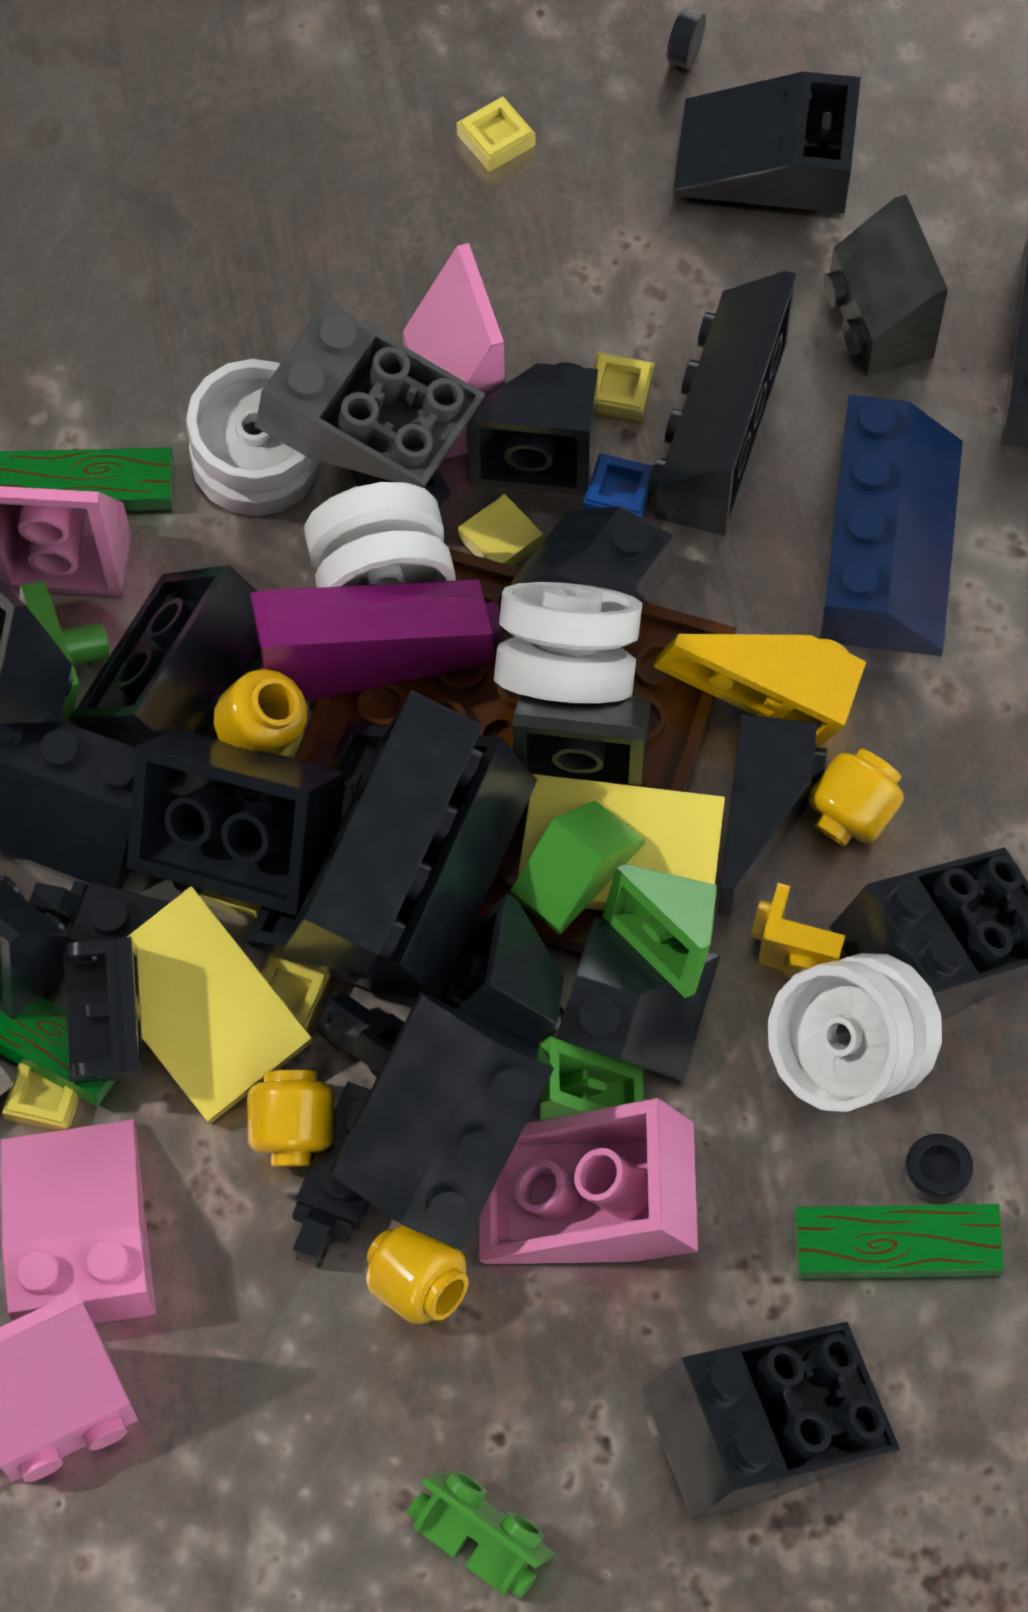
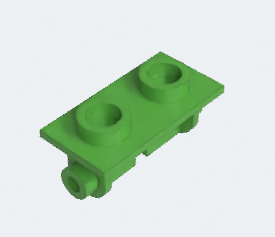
(503, 1541)

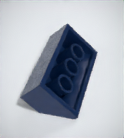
(891, 529)

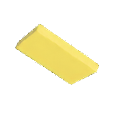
(677, 826)
(209, 1007)

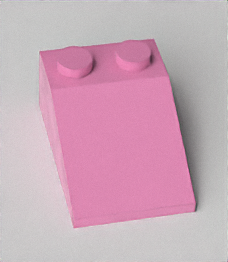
(459, 330)
(63, 538)
(595, 1189)
(76, 1222)
(56, 1390)

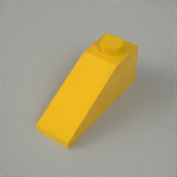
(770, 675)

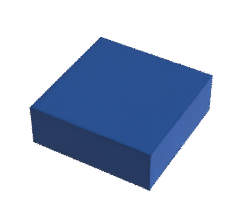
(619, 484)

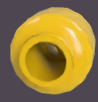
(261, 712)
(856, 797)
(290, 1117)
(416, 1275)

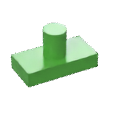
(79, 643)

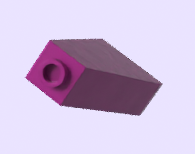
(374, 634)

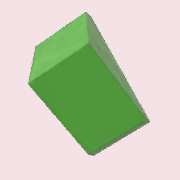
(574, 863)
(664, 921)
(585, 1081)

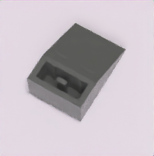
(365, 401)

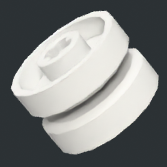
(235, 459)
(378, 537)
(567, 642)
(854, 1031)

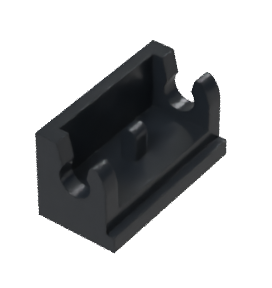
(103, 1010)

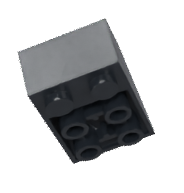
(771, 142)
(950, 922)
(768, 1418)

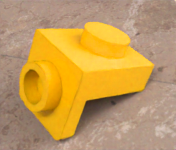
(788, 943)

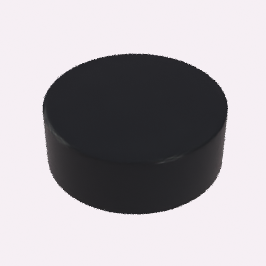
(686, 38)
(938, 1169)

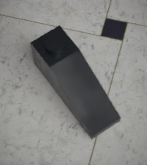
(769, 793)

